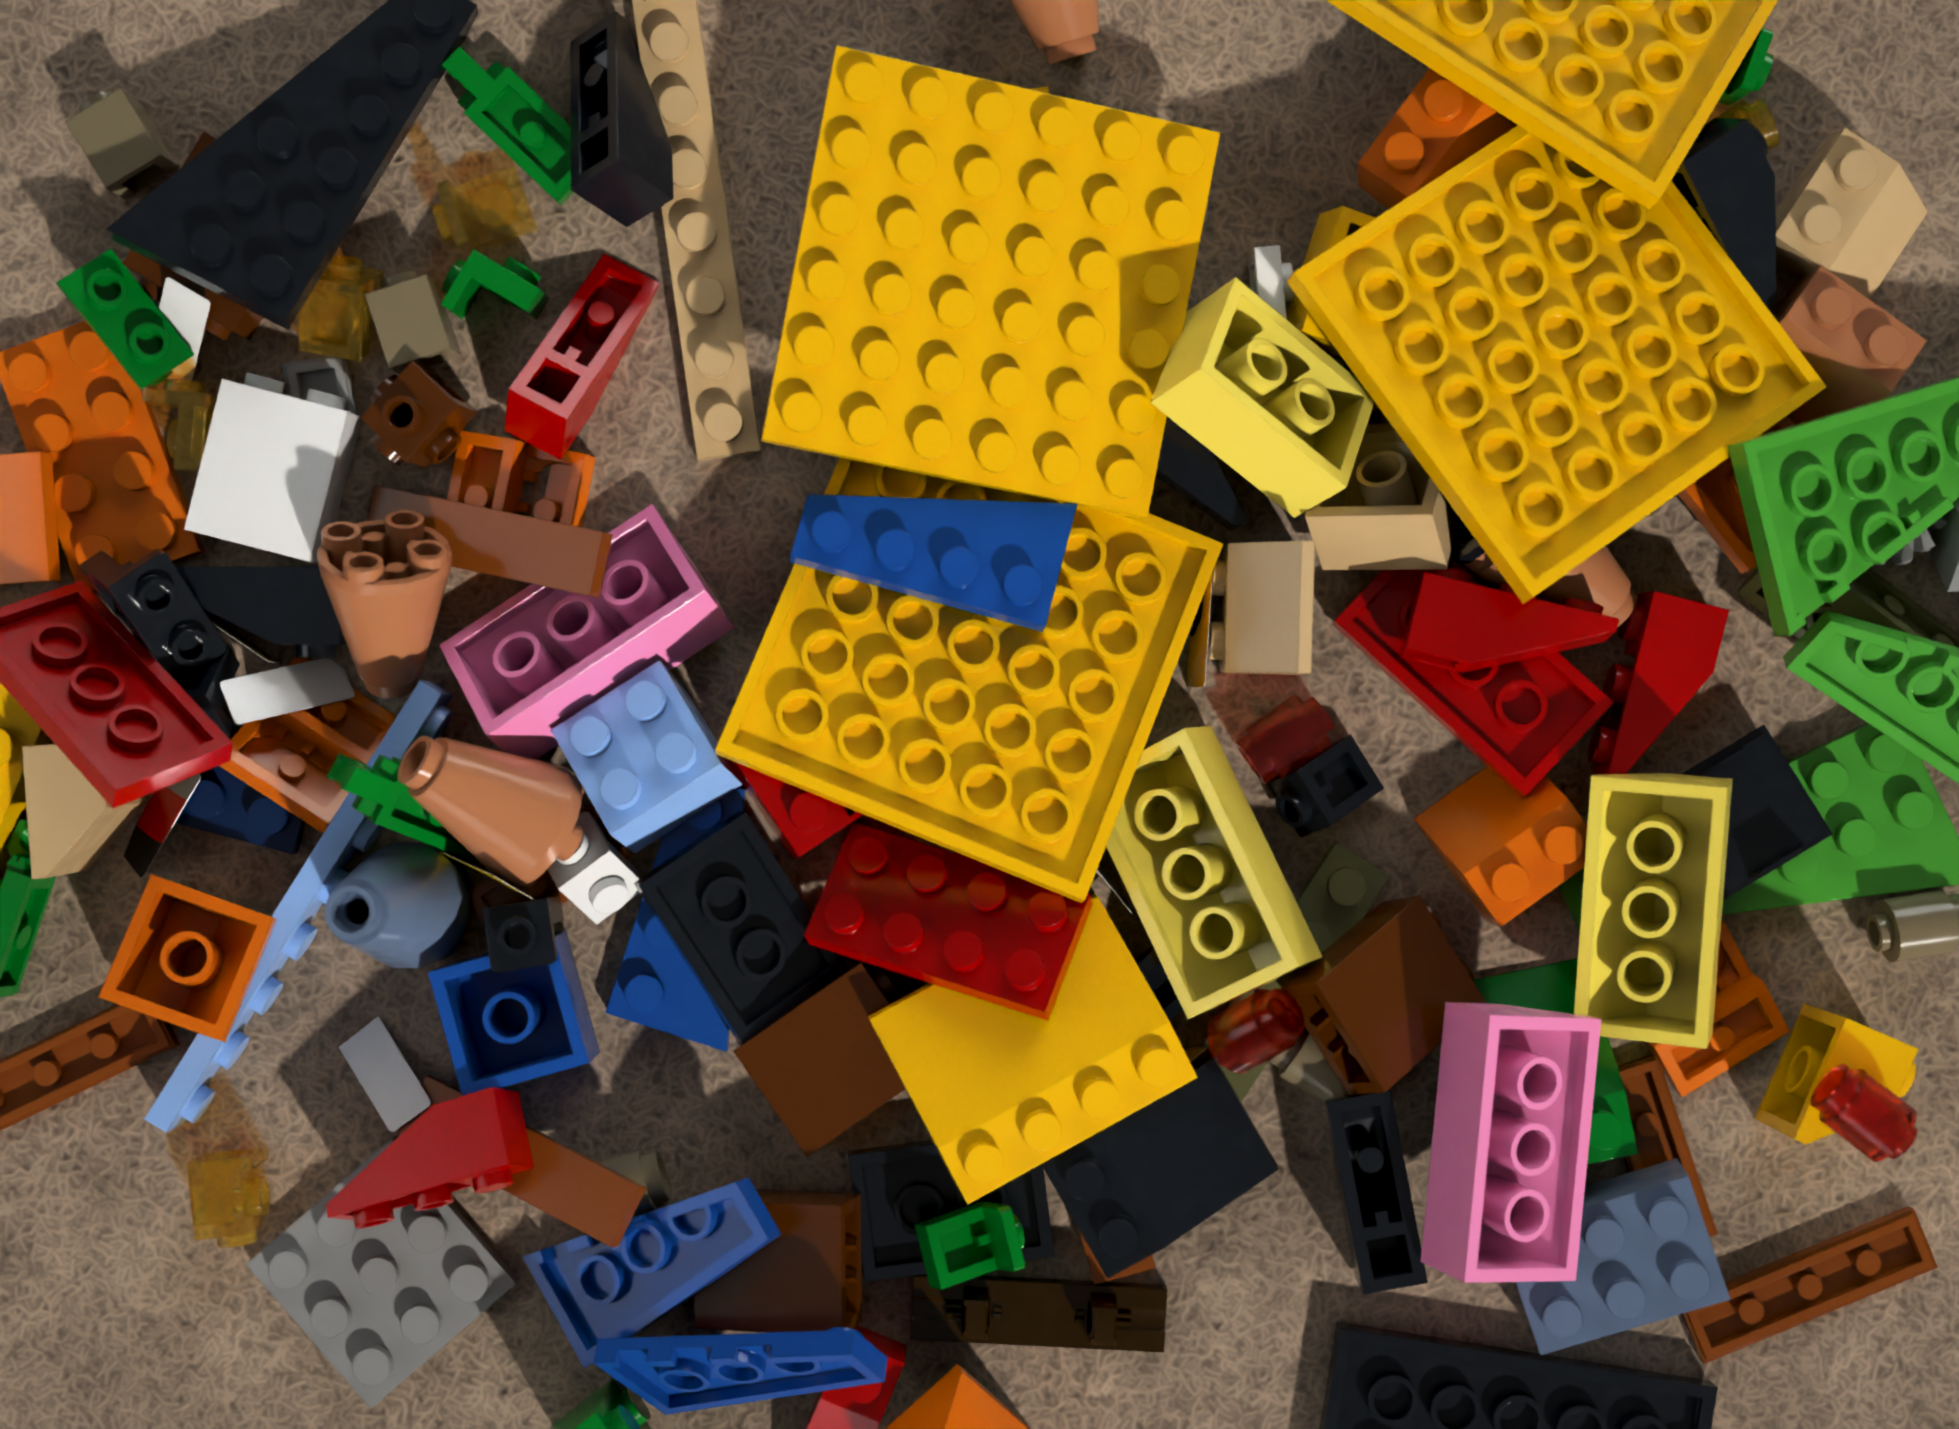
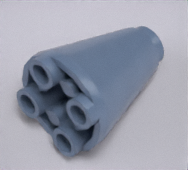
(402, 905)

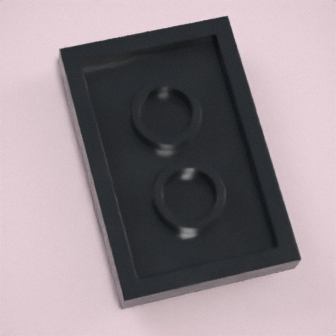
(739, 926)
(912, 1185)

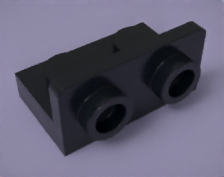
(157, 610)

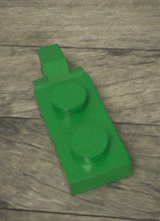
(516, 122)
(389, 802)
(21, 910)

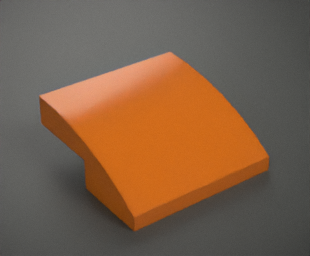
(492, 472)
(28, 519)
(294, 752)
(1742, 1025)

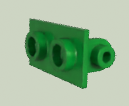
(125, 319)

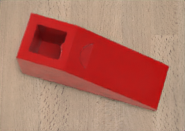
(1482, 627)
(1674, 655)
(447, 1149)

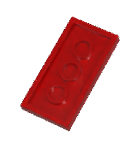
(103, 696)
(1507, 715)
(947, 921)

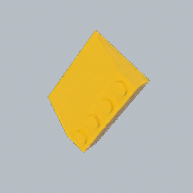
(1021, 1089)

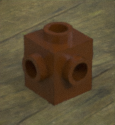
(417, 417)

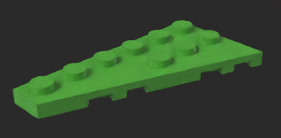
(1845, 494)
(1889, 680)
(1883, 826)

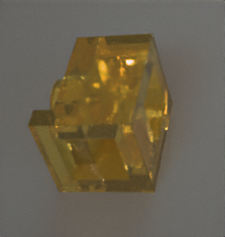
(228, 1195)

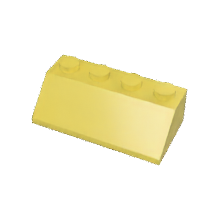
(1205, 875)
(1653, 906)

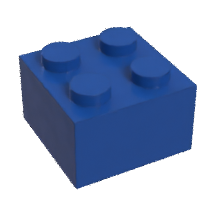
(513, 1021)

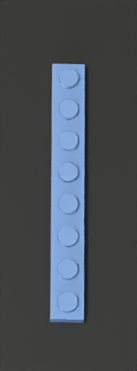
(187, 1090)

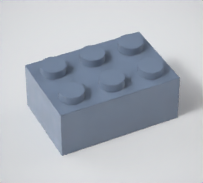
(1637, 1261)

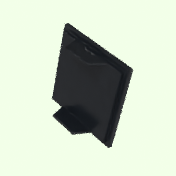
(1768, 810)

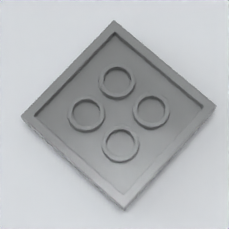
(383, 1292)

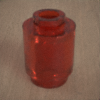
(1285, 738)
(1255, 1030)
(1865, 1113)

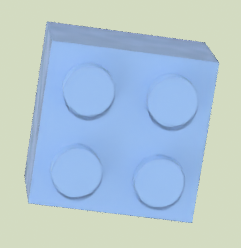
(645, 757)

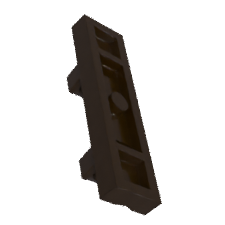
(1041, 1313)

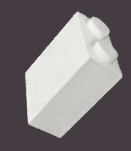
(273, 467)

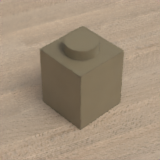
(121, 142)
(412, 321)

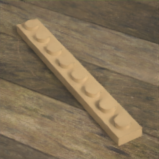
(699, 233)

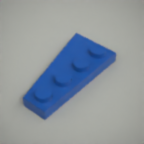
(952, 552)
(654, 979)
(654, 1269)
(734, 1369)

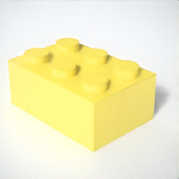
(1264, 399)

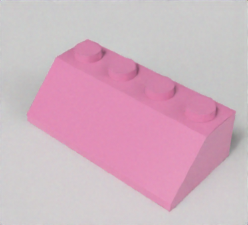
(563, 650)
(1510, 1143)

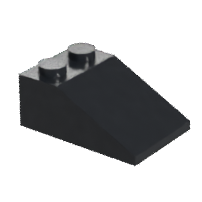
(1161, 1170)

